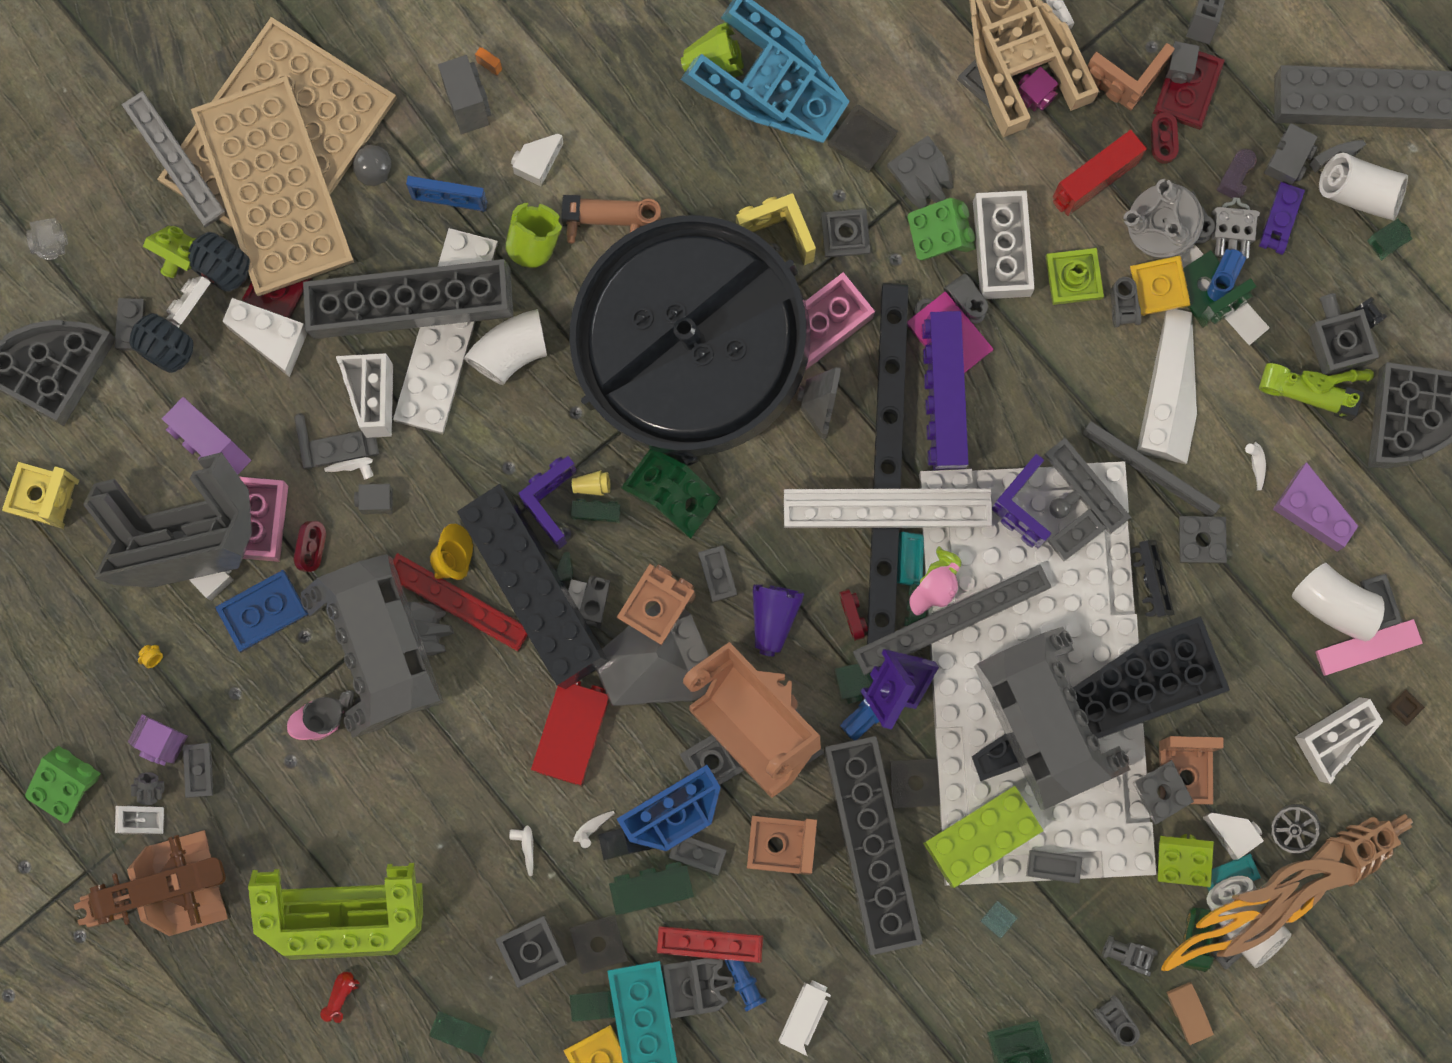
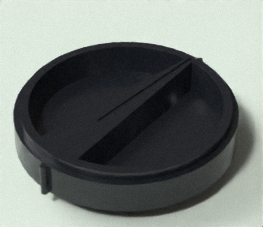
(690, 335)

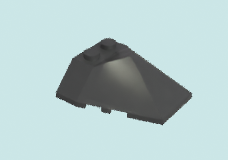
(651, 672)

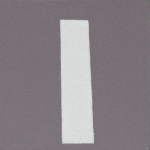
(1244, 320)

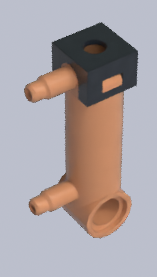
(605, 212)

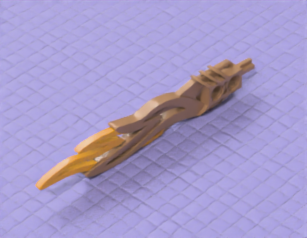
(1284, 904)

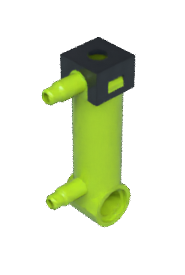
(1281, 382)

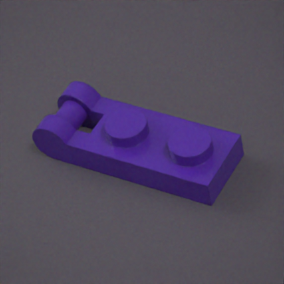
(1281, 217)

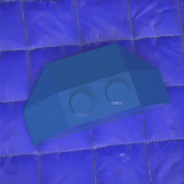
(674, 812)

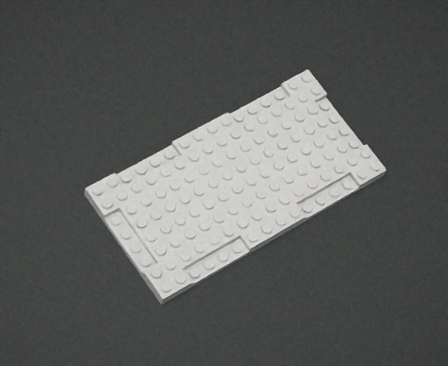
(1096, 607)

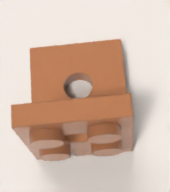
(1121, 86)
(658, 587)
(1195, 756)
(797, 849)

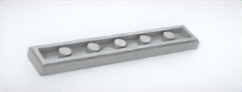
(174, 159)

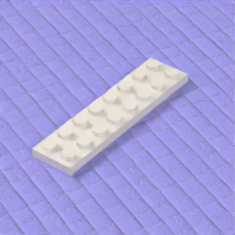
(440, 348)

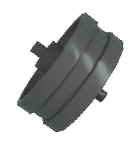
(1296, 828)

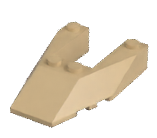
(1018, 37)

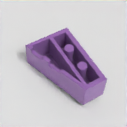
(202, 435)
(1316, 509)
(156, 741)

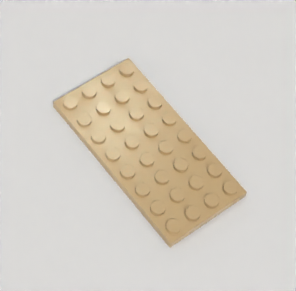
(272, 185)

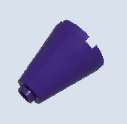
(773, 616)

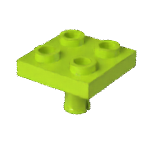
(173, 246)
(1074, 276)
(1185, 860)

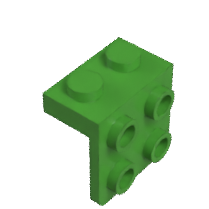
(941, 229)
(61, 783)

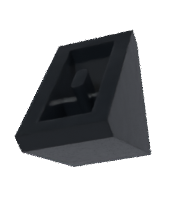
(616, 844)

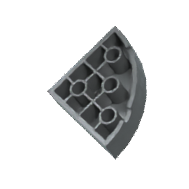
(52, 364)
(1410, 415)

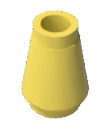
(593, 483)

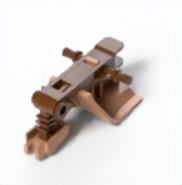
(168, 884)

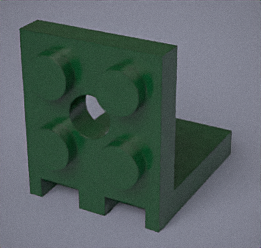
(1201, 305)
(671, 490)

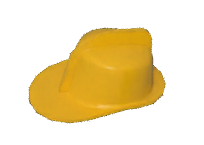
(452, 553)

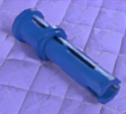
(745, 984)

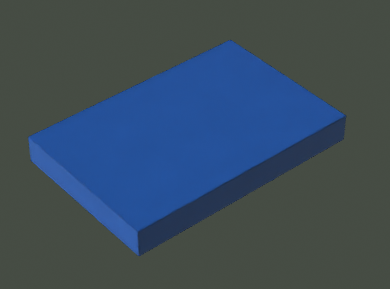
(447, 193)
(261, 611)

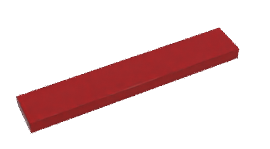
(460, 603)

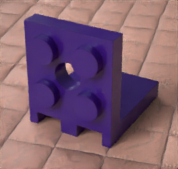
(540, 487)
(1014, 516)
(898, 685)

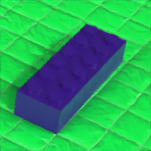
(946, 391)

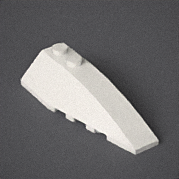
(1172, 393)

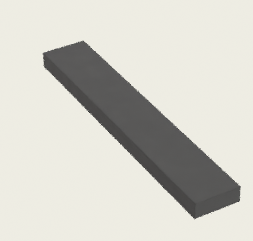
(1151, 469)

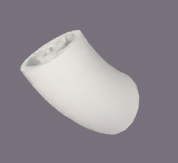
(1363, 186)
(508, 347)
(1340, 603)
(1222, 894)

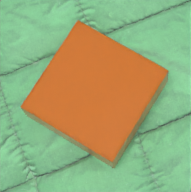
(488, 61)

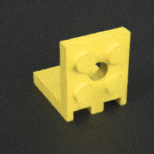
(776, 211)
(55, 498)

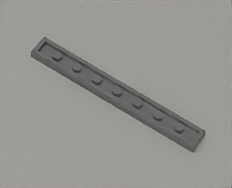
(955, 618)

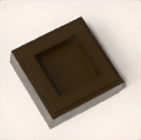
(1405, 707)

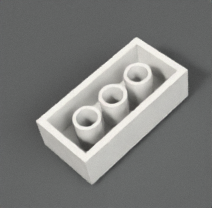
(1003, 244)

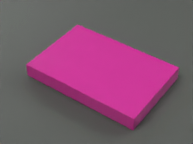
(974, 344)

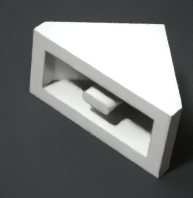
(139, 820)

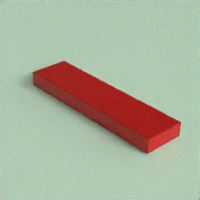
(710, 944)

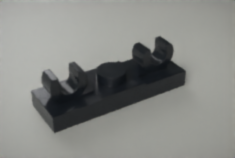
(1154, 579)

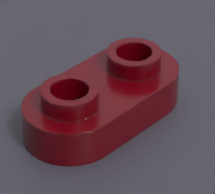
(1164, 139)
(310, 547)
(856, 625)

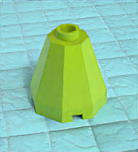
(718, 48)

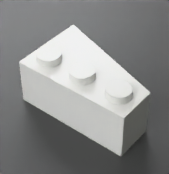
(268, 333)
(370, 391)
(1337, 737)

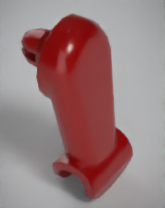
(342, 987)

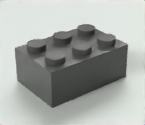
(465, 93)

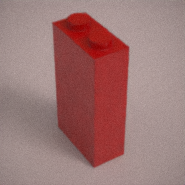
(1098, 173)
(571, 733)

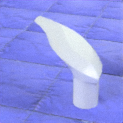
(1258, 462)
(362, 463)
(590, 827)
(527, 845)

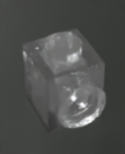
(47, 238)

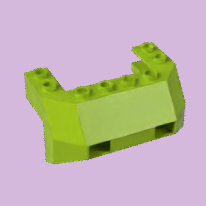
(337, 919)

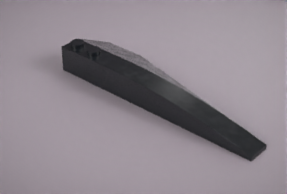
(1140, 685)

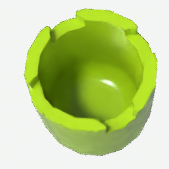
(532, 235)

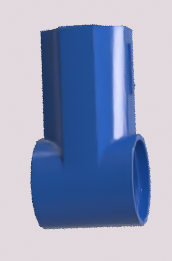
(1226, 273)
(859, 721)

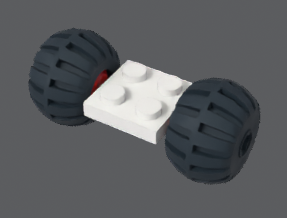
(160, 338)

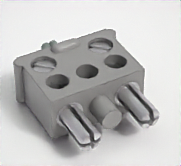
(1237, 219)

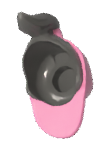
(319, 717)

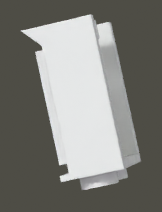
(804, 1016)

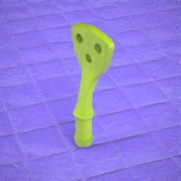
(1322, 383)

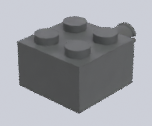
(1342, 339)

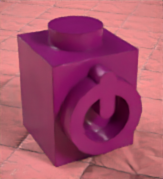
(1037, 89)

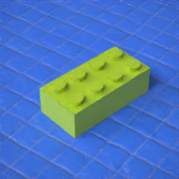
(983, 837)

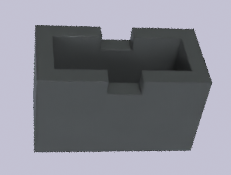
(1294, 148)

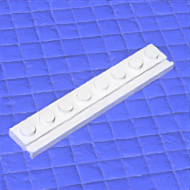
(887, 508)

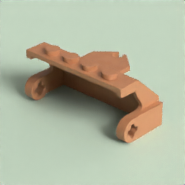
(753, 718)

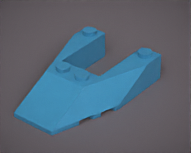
(784, 84)

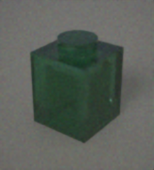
(1390, 239)

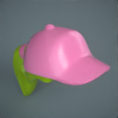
(939, 583)

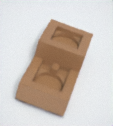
(1190, 1013)

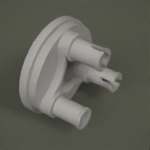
(1165, 220)

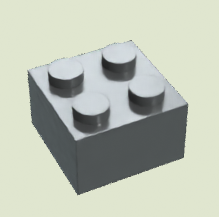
(531, 951)

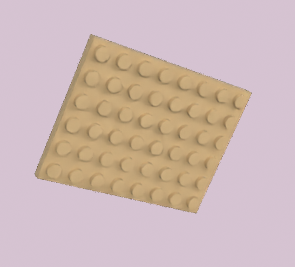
(334, 100)

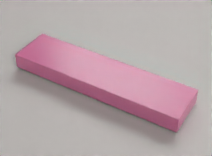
(1357, 651)

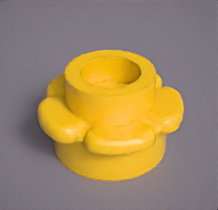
(150, 656)

